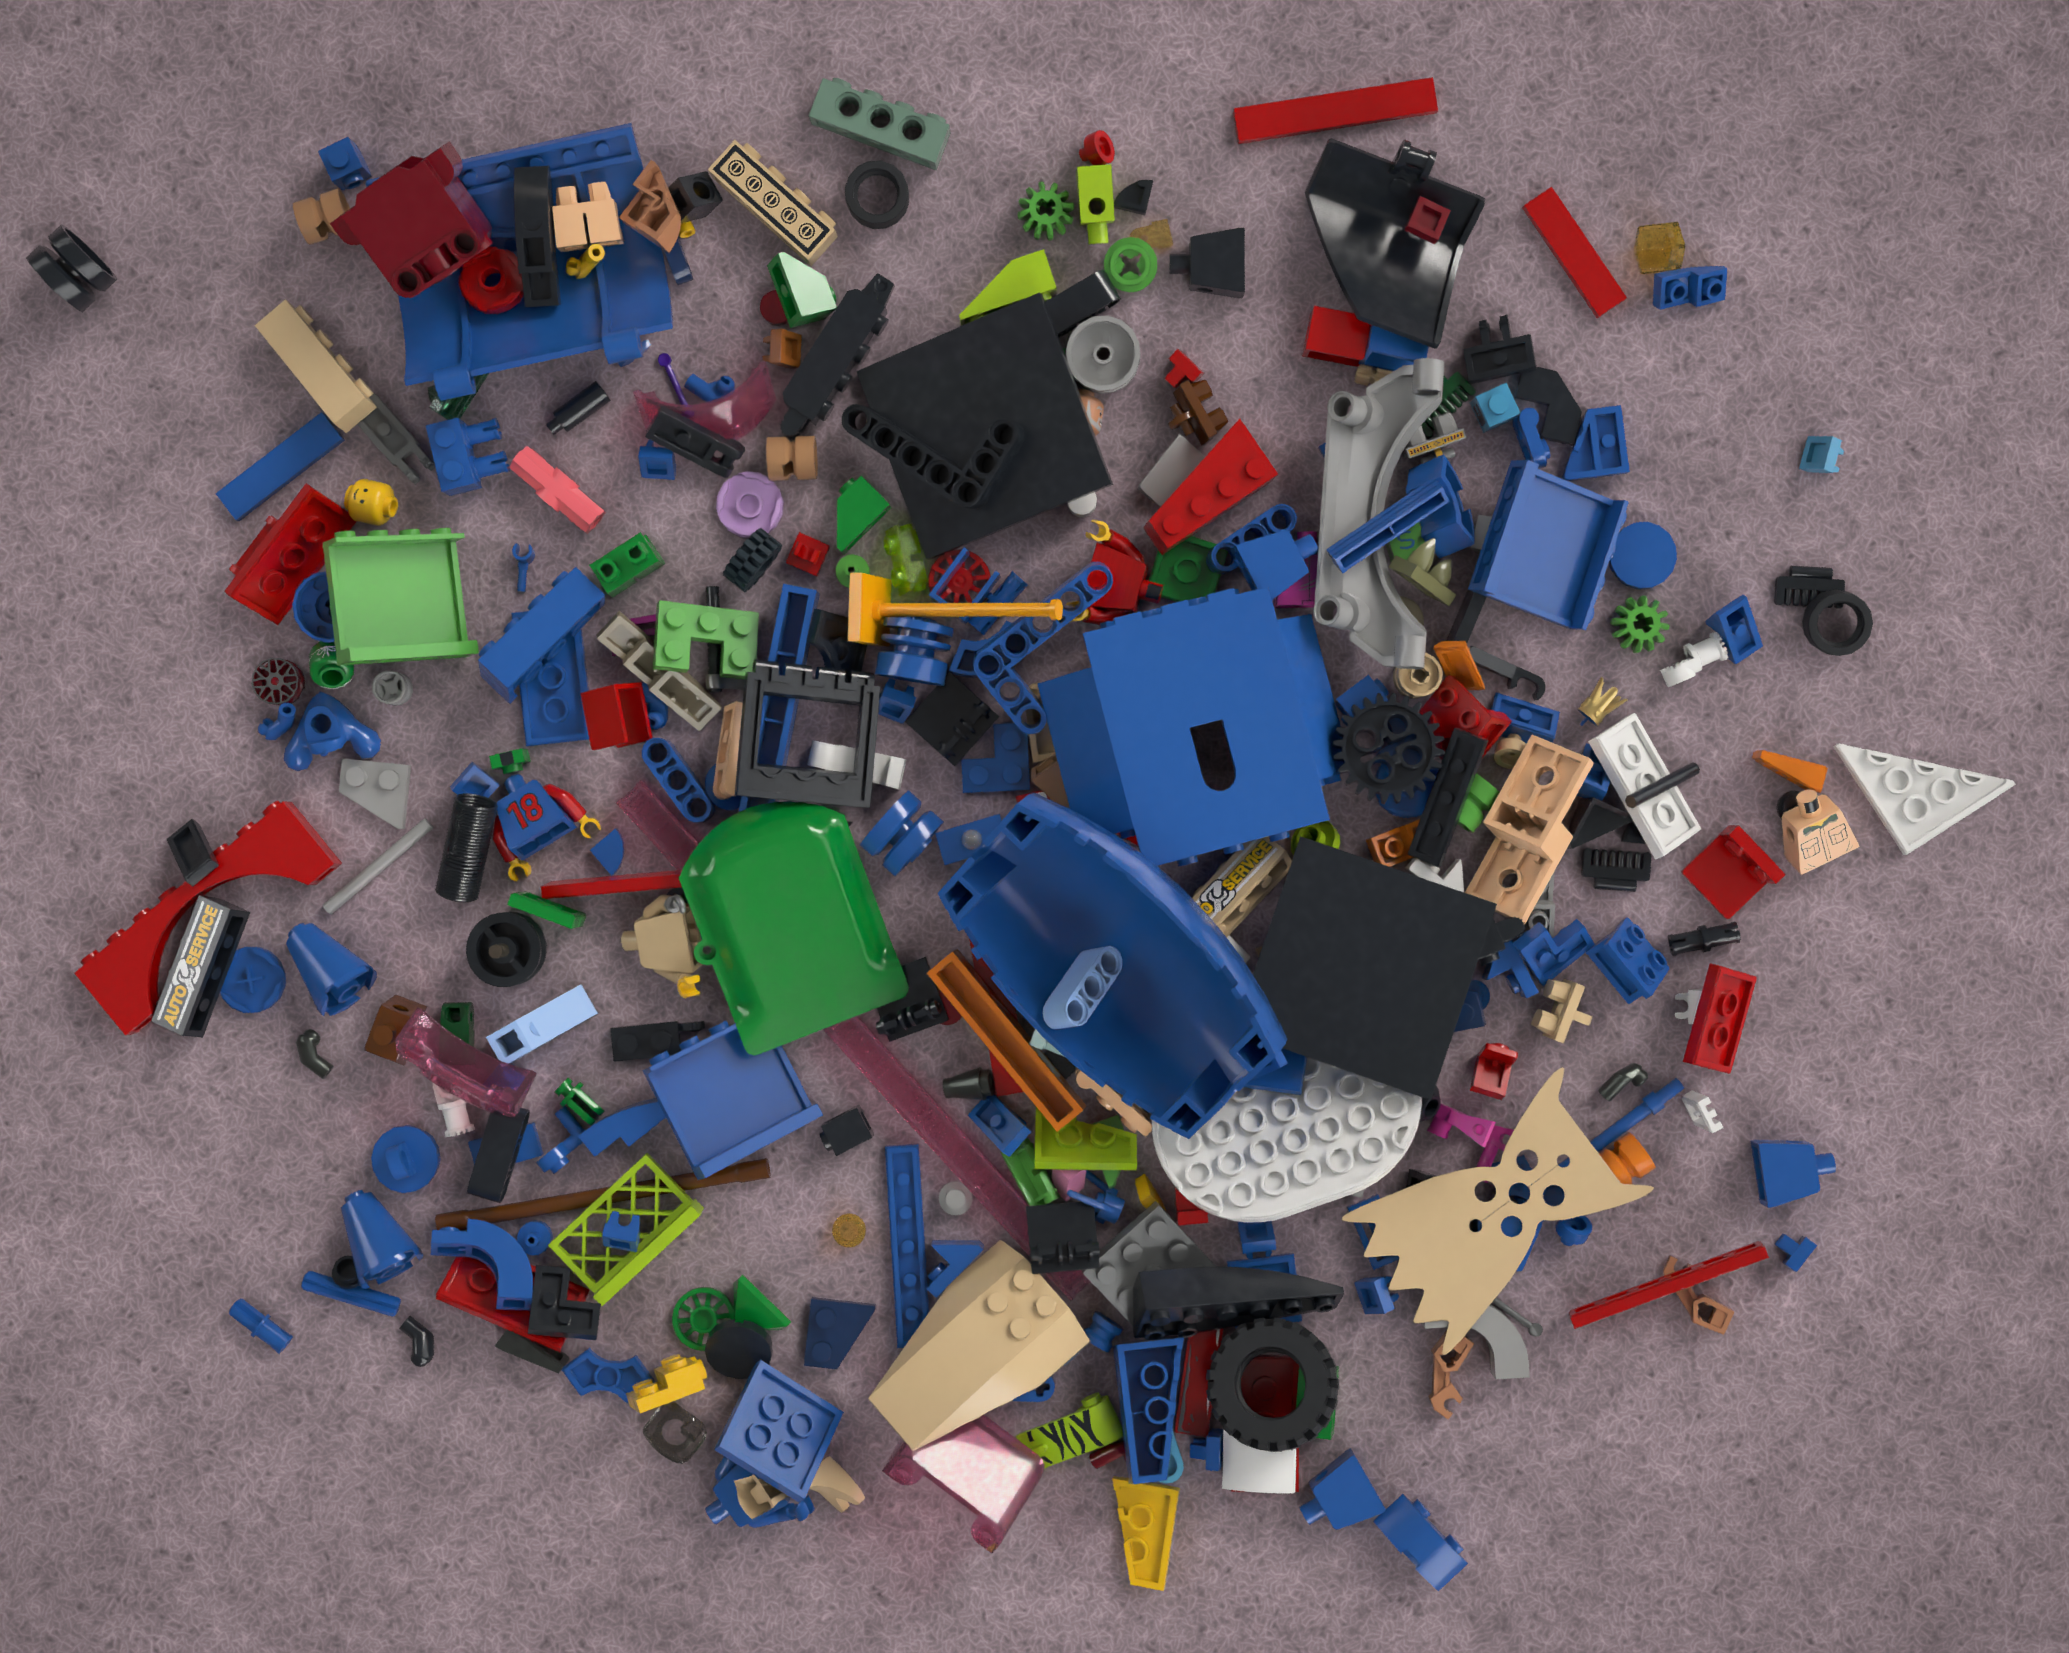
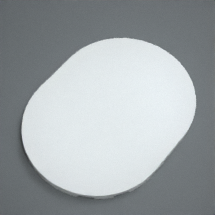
(1290, 1151)

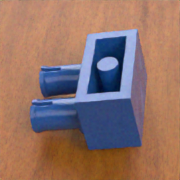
(454, 455)

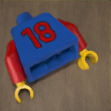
(533, 819)

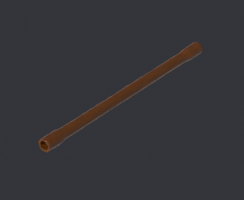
(740, 1172)

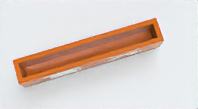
(1006, 1039)

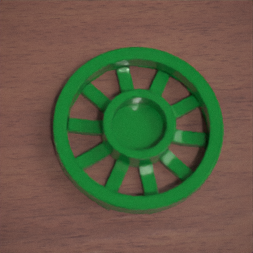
(702, 1318)

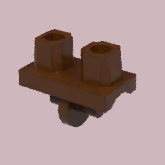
(1191, 414)

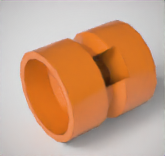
(1628, 1159)

